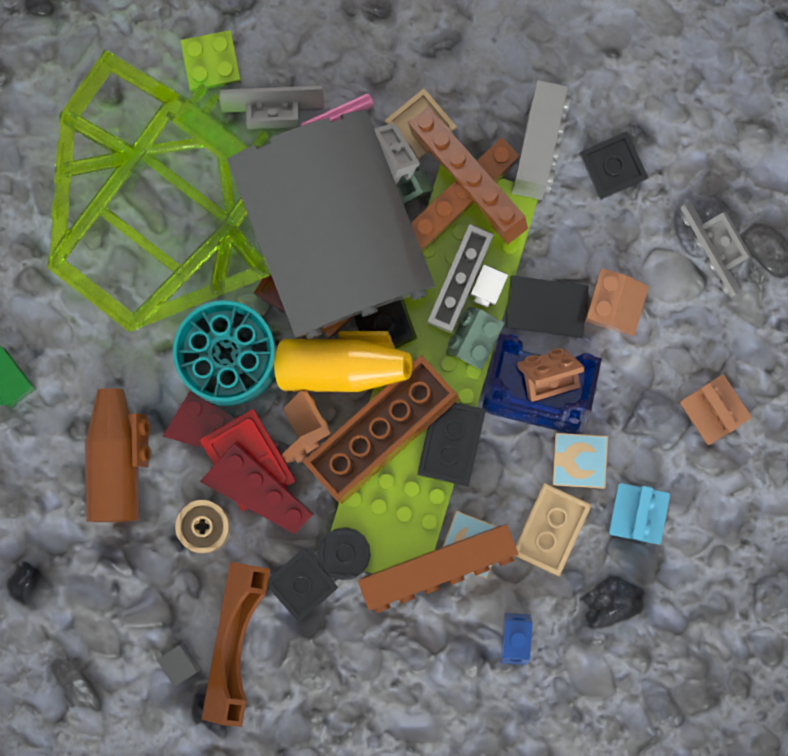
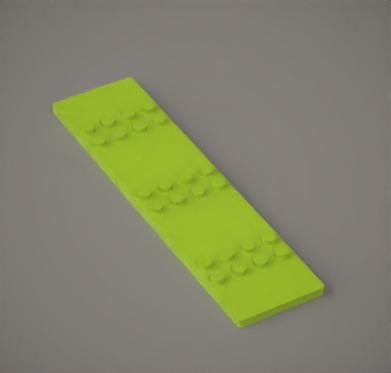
(396, 507)

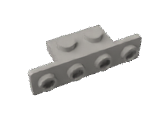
(272, 106)
(720, 243)

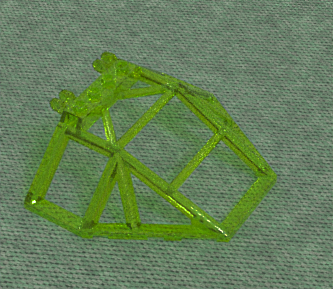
(125, 157)

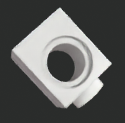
(488, 286)

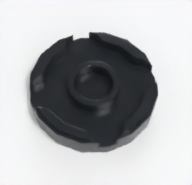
(344, 553)

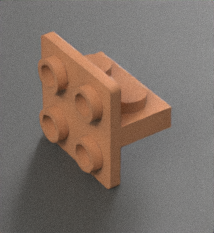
(550, 374)
(715, 410)

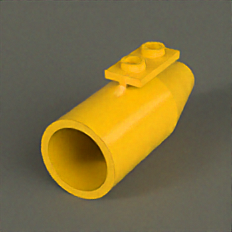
(341, 365)

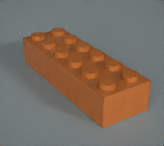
(381, 430)

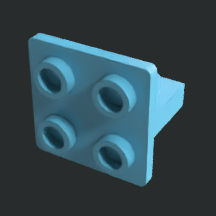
(639, 513)

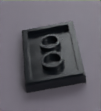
(546, 306)
(452, 445)

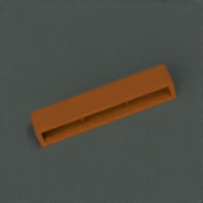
(438, 566)

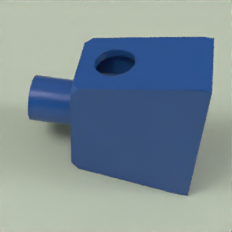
(516, 638)

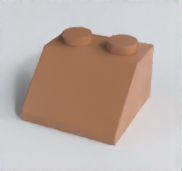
(616, 302)

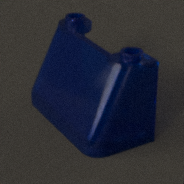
(508, 396)

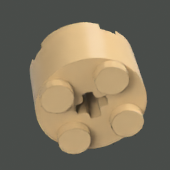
(192, 516)

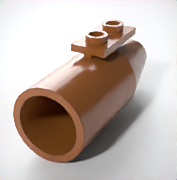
(113, 452)

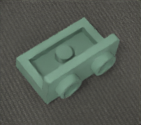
(474, 337)

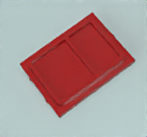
(253, 438)

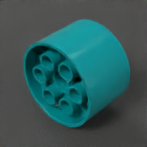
(261, 373)

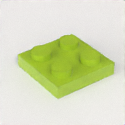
(210, 60)

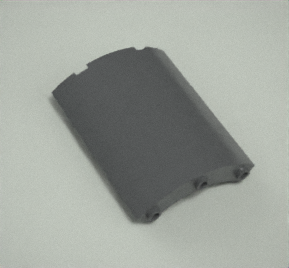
(330, 222)

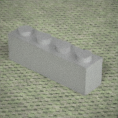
(460, 279)

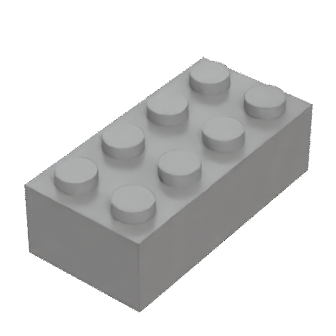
(540, 139)

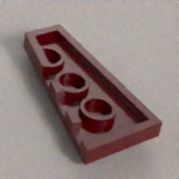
(195, 420)
(252, 486)

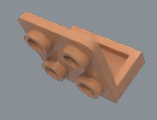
(307, 425)

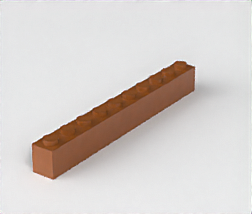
(450, 207)

